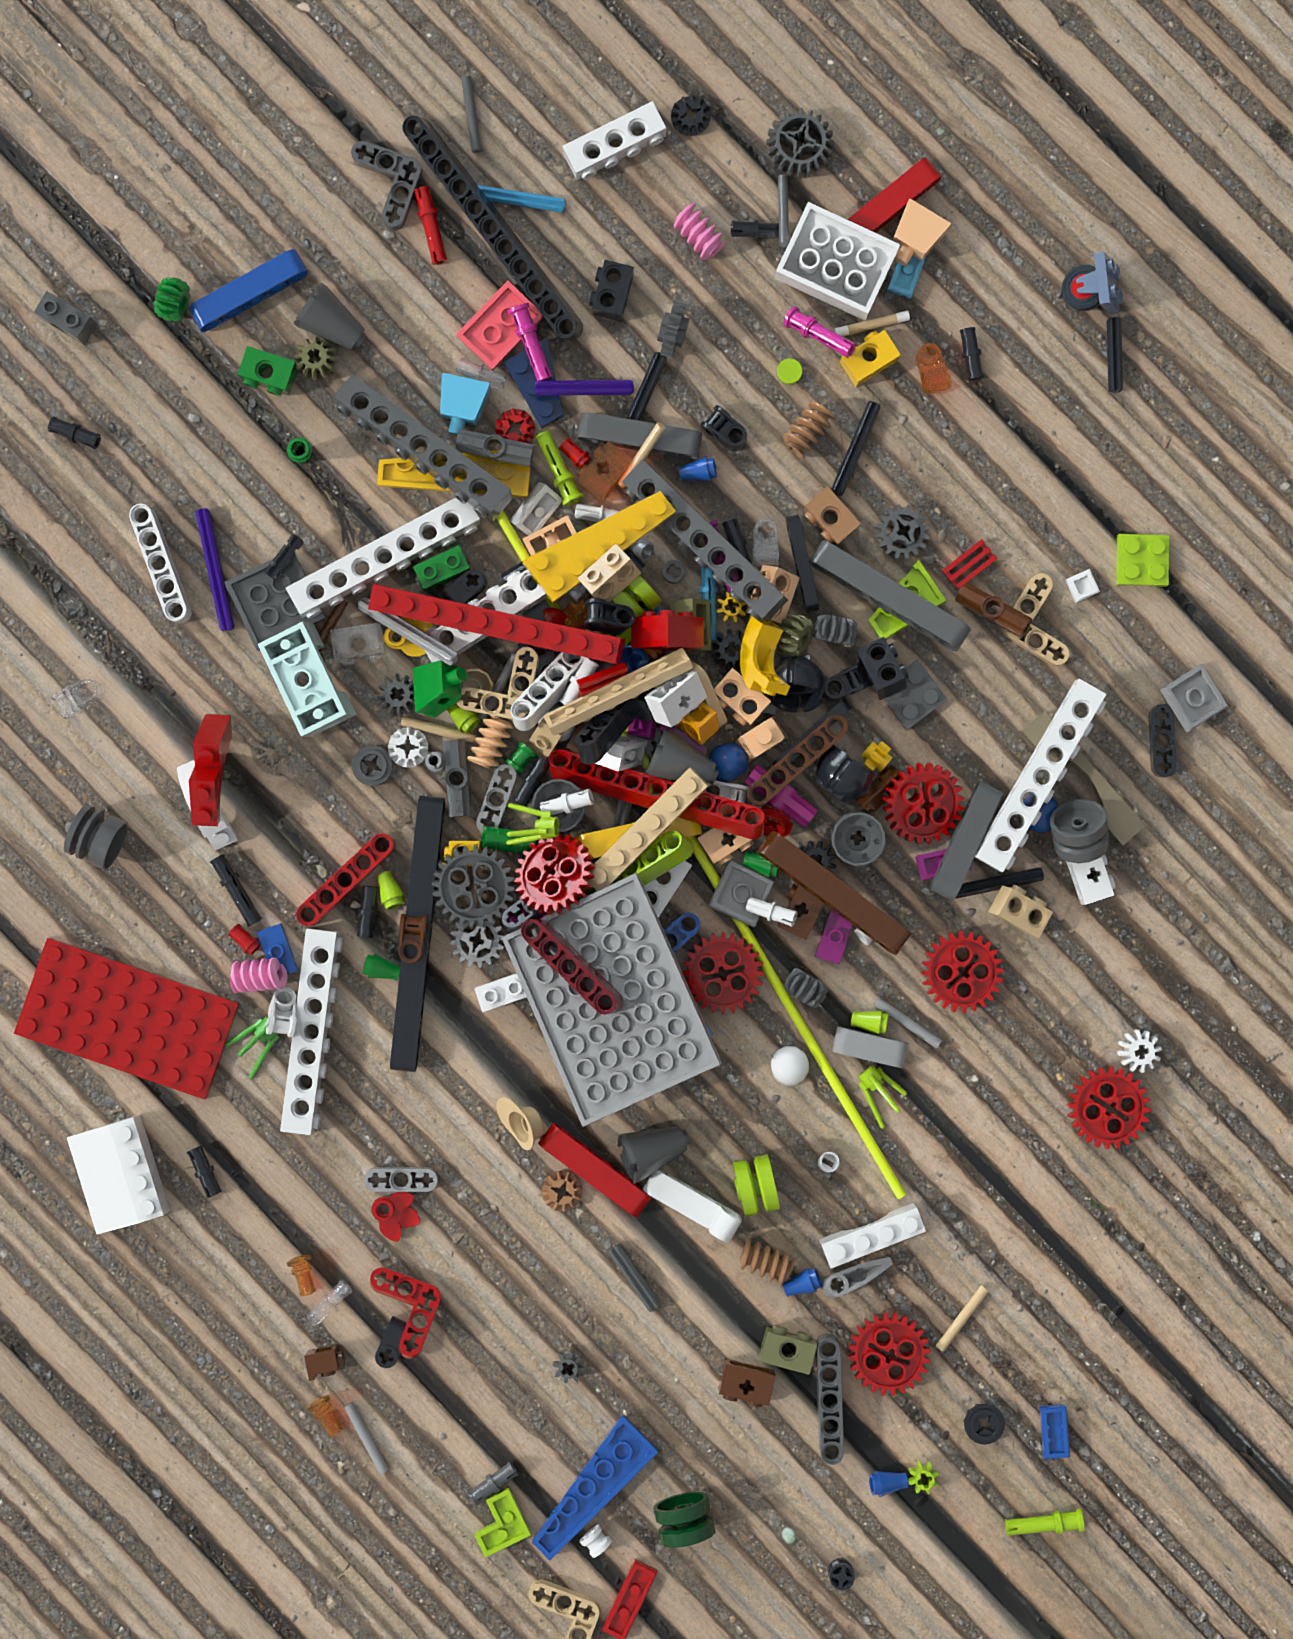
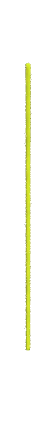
(766, 966)

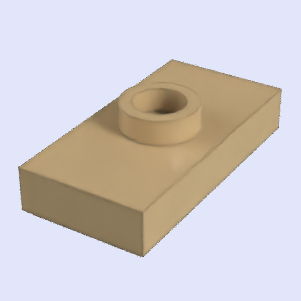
(543, 741)

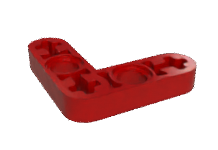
(415, 1299)

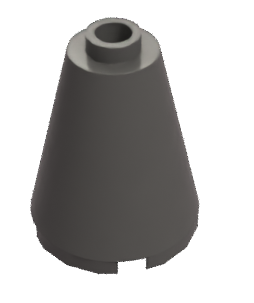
(330, 319)
(675, 756)
(650, 1150)

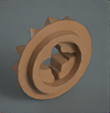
(573, 1186)

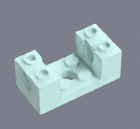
(318, 703)

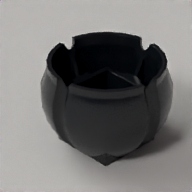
(805, 684)
(842, 775)

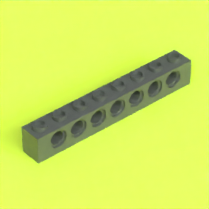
(356, 392)
(771, 598)

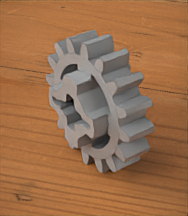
(488, 943)

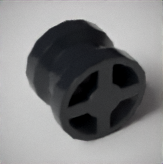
(841, 1579)

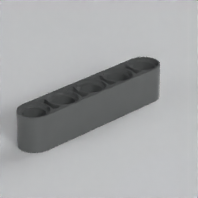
(633, 433)
(966, 840)
(833, 1410)

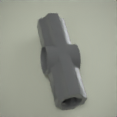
(478, 444)
(456, 761)

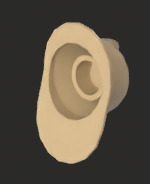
(521, 1122)

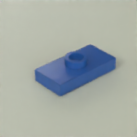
(275, 944)
(1054, 1431)

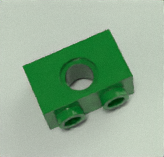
(256, 361)
(441, 569)

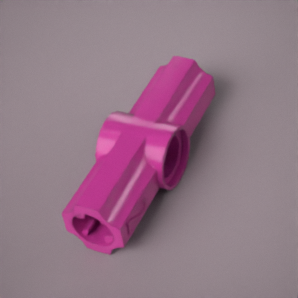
(785, 799)

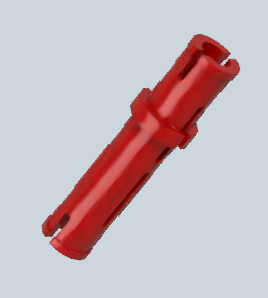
(432, 232)

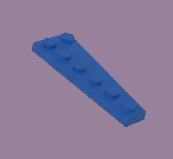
(604, 1475)

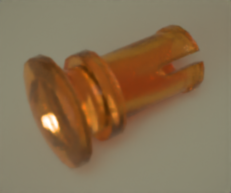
(301, 1270)
(324, 1413)

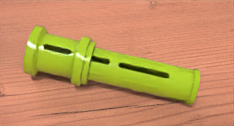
(563, 479)
(1056, 1522)

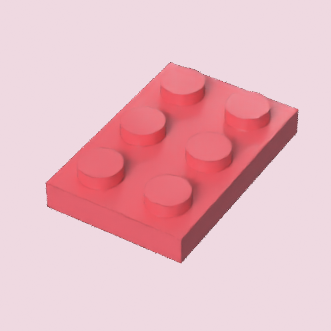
(492, 330)

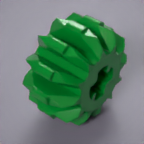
(172, 299)

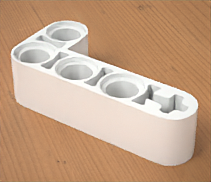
(694, 1204)

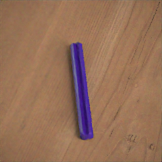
(214, 569)

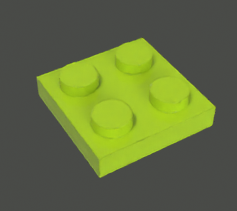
(1142, 560)

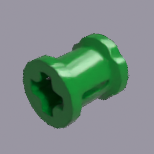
(521, 757)

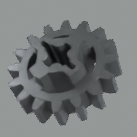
(673, 329)
(911, 526)

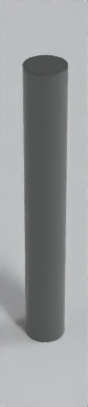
(471, 114)
(783, 210)

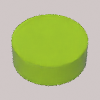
(789, 371)

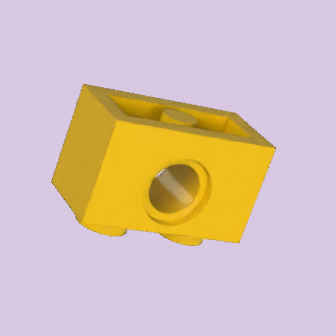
(883, 350)

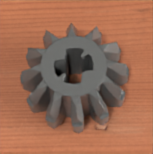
(835, 629)
(389, 693)
(805, 988)

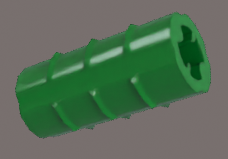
(497, 837)

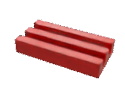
(985, 551)
(601, 678)

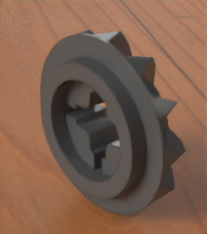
(360, 768)

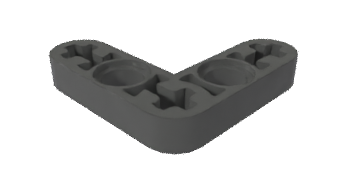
(395, 171)

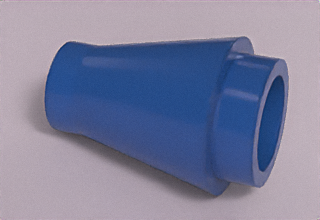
(699, 470)
(804, 1282)
(887, 1482)

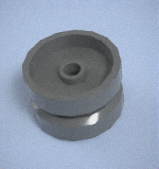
(1080, 831)

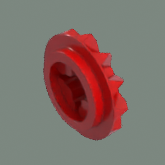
(517, 416)
(783, 823)

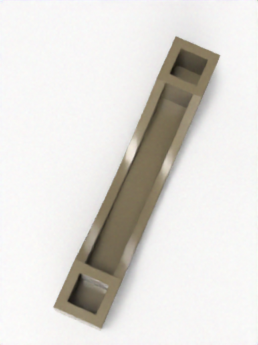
(1121, 819)

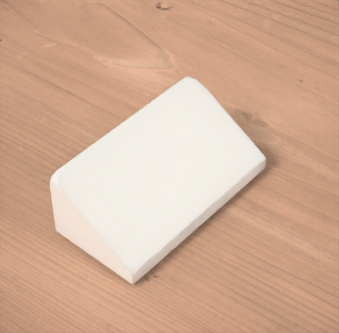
(536, 509)

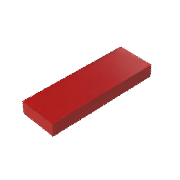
(629, 1600)

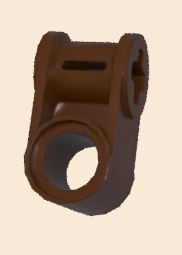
(412, 935)

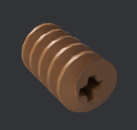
(807, 428)
(765, 1262)

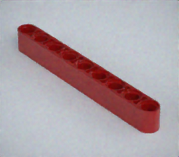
(647, 784)

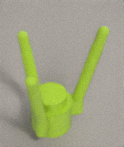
(545, 827)
(872, 1079)

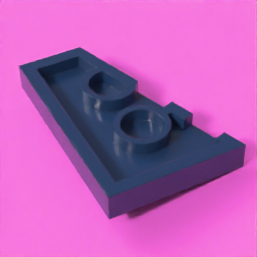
(544, 408)

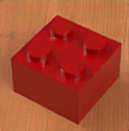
(667, 631)

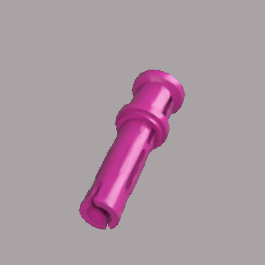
(811, 328)
(527, 331)

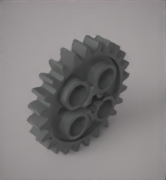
(495, 881)

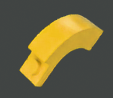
(758, 657)

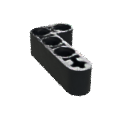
(605, 728)

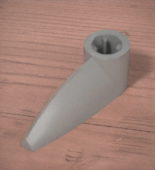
(854, 1277)

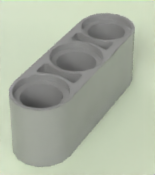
(870, 1047)

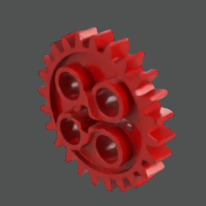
(945, 799)
(570, 885)
(978, 987)
(729, 994)
(1120, 1088)
(878, 1374)

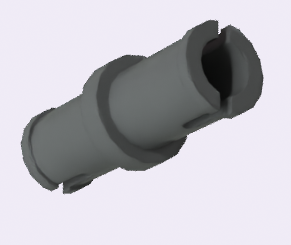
(493, 1483)

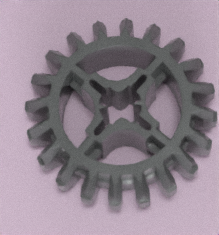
(808, 147)

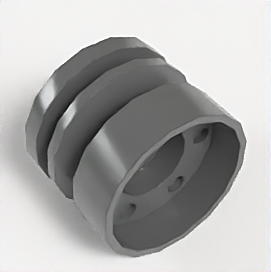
(553, 790)
(95, 837)
(867, 849)

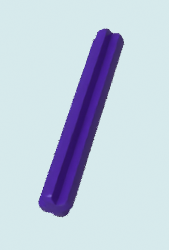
(584, 387)

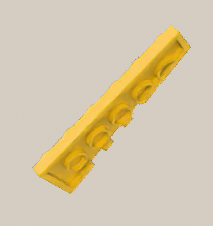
(403, 474)
(562, 563)

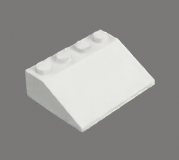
(836, 261)
(118, 1174)

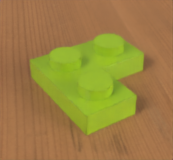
(508, 1525)

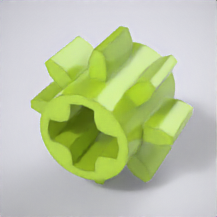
(930, 1475)

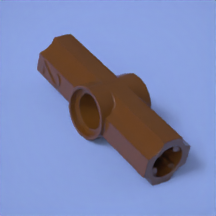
(1006, 618)

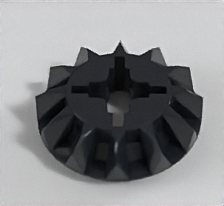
(686, 125)
(984, 1435)

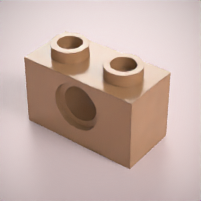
(825, 503)

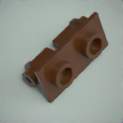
(873, 797)

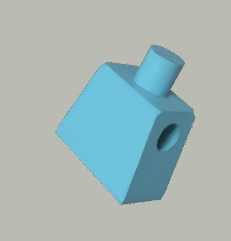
(462, 401)

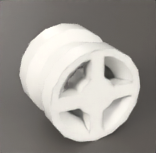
(595, 1541)

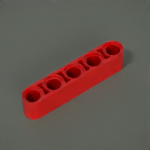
(895, 197)
(334, 884)
(594, 1169)

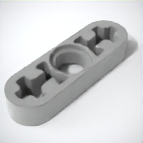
(509, 783)
(382, 1173)

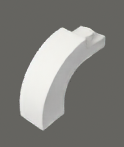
(217, 836)

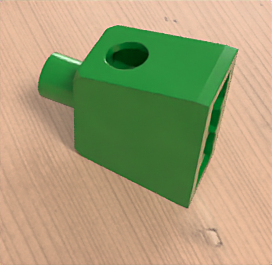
(437, 687)

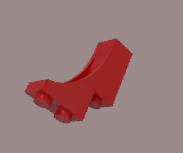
(206, 778)

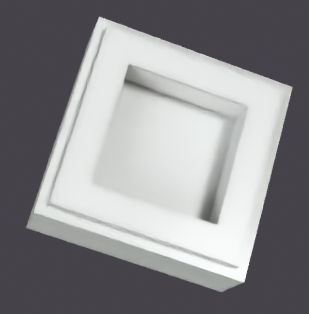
(1082, 585)

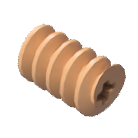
(490, 742)

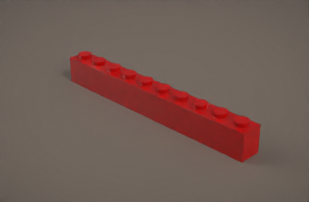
(497, 624)

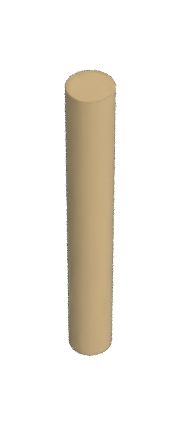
(644, 450)
(438, 729)
(962, 1318)

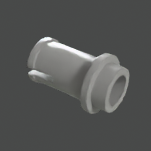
(441, 761)

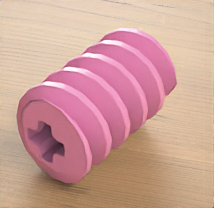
(698, 232)
(257, 975)

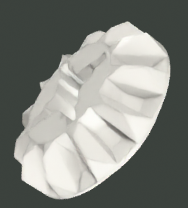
(399, 755)

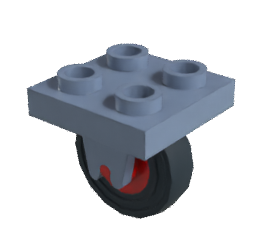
(1091, 286)

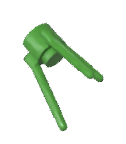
(260, 1033)

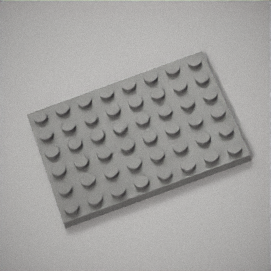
(655, 1034)

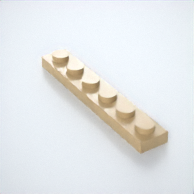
(620, 690)
(647, 829)

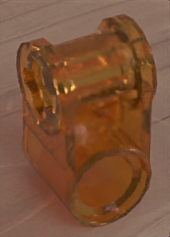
(933, 374)

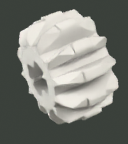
(1132, 1044)

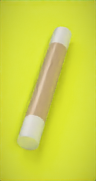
(873, 324)

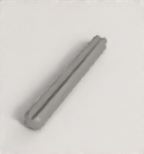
(411, 633)

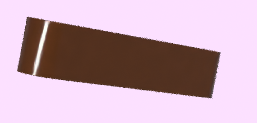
(808, 754)

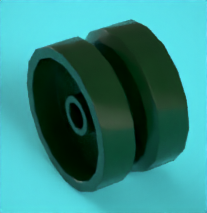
(684, 1519)

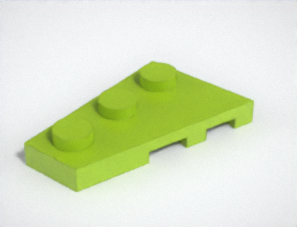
(918, 582)

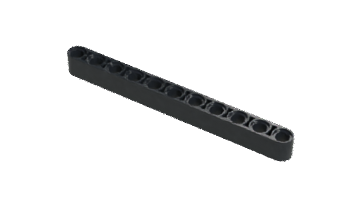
(482, 223)
(419, 903)

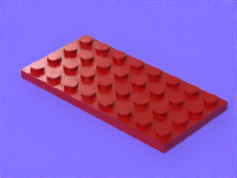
(126, 1018)

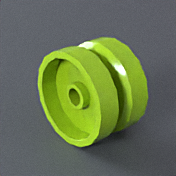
(638, 592)
(755, 1185)

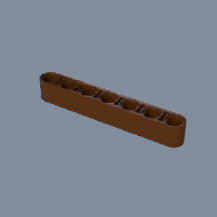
(834, 892)

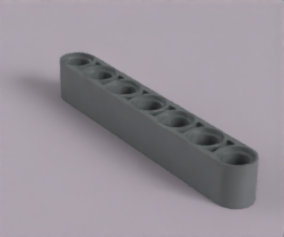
(890, 596)

